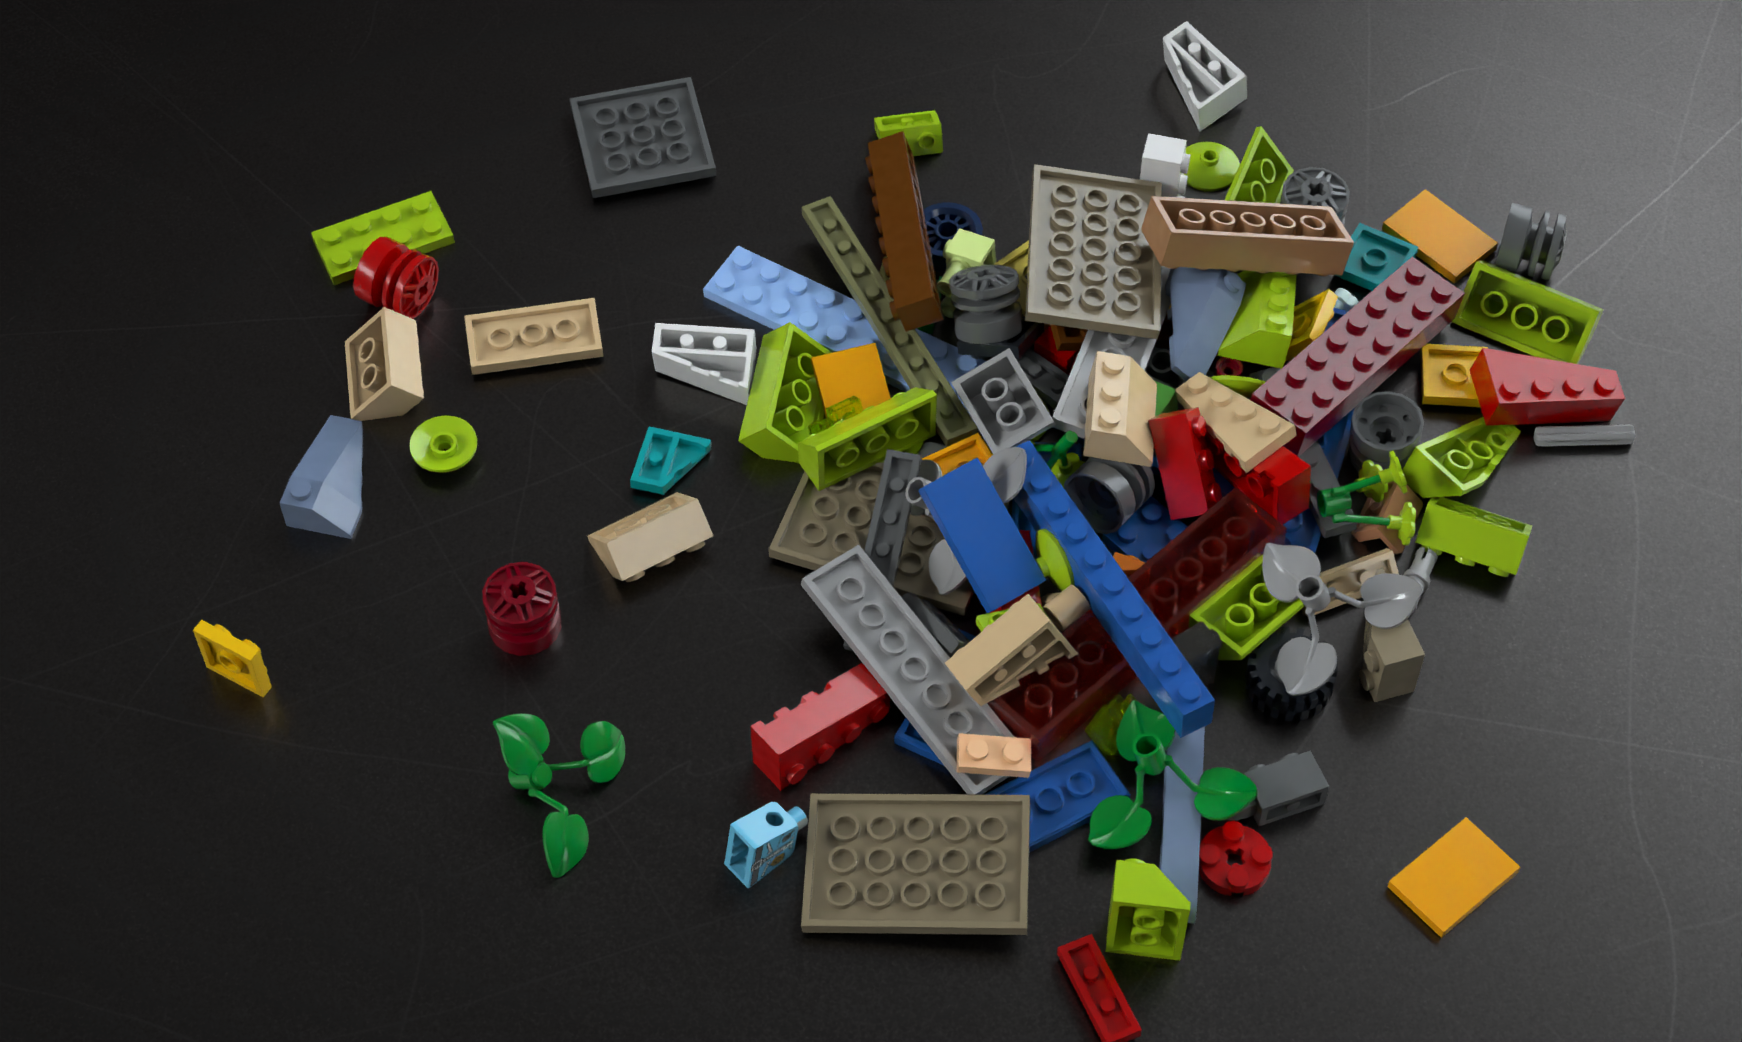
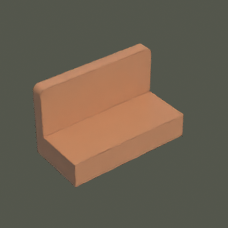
(1391, 505)

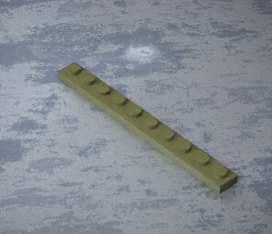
(873, 299)

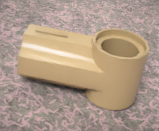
(1065, 606)

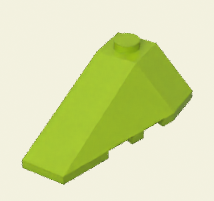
(1458, 459)

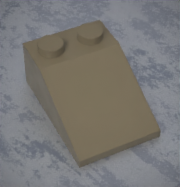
(1390, 660)

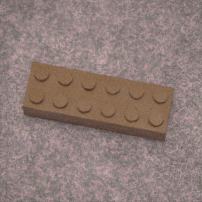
(1246, 236)

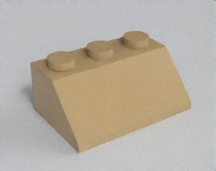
(384, 367)
(1119, 410)
(651, 536)

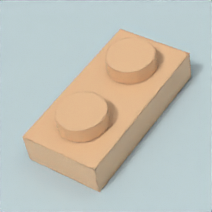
(993, 755)

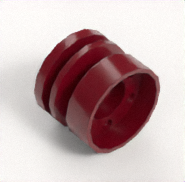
(522, 608)

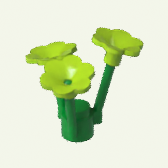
(1374, 484)

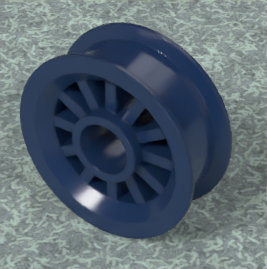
(943, 223)

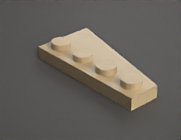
(1239, 423)

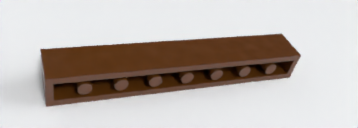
(904, 232)

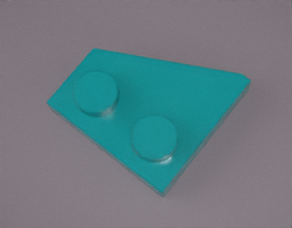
(666, 459)

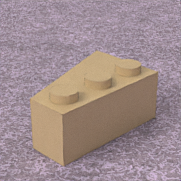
(1007, 651)

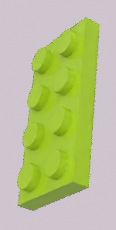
(412, 222)

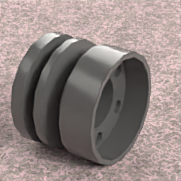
(1317, 188)
(1531, 241)
(986, 304)
(1382, 425)
(1109, 491)

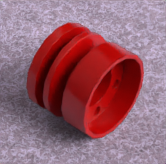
(396, 277)

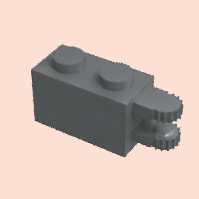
(1285, 788)

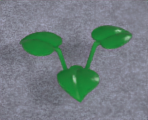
(1144, 738)
(522, 743)

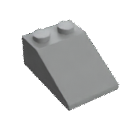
(1003, 402)

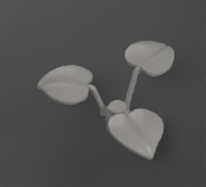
(1007, 475)
(1293, 574)

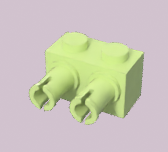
(963, 252)

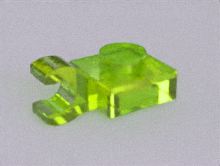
(841, 411)
(1106, 722)

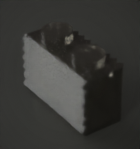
(1201, 650)

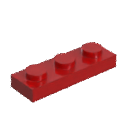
(1099, 990)

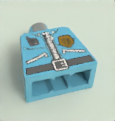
(762, 841)

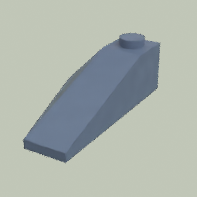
(1200, 315)
(328, 481)

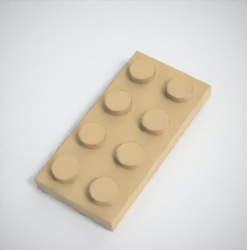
(533, 336)

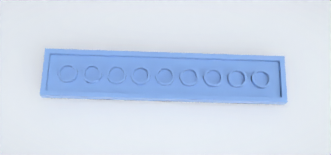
(781, 296)

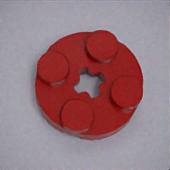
(1239, 840)

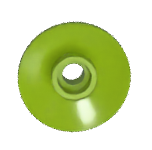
(1211, 166)
(1242, 385)
(441, 434)
(1053, 560)

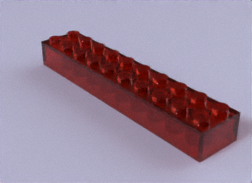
(1172, 586)

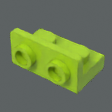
(920, 128)

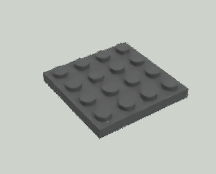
(642, 137)

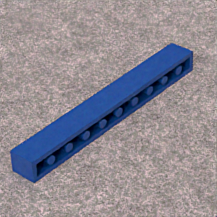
(1116, 600)

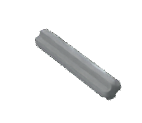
(1584, 435)

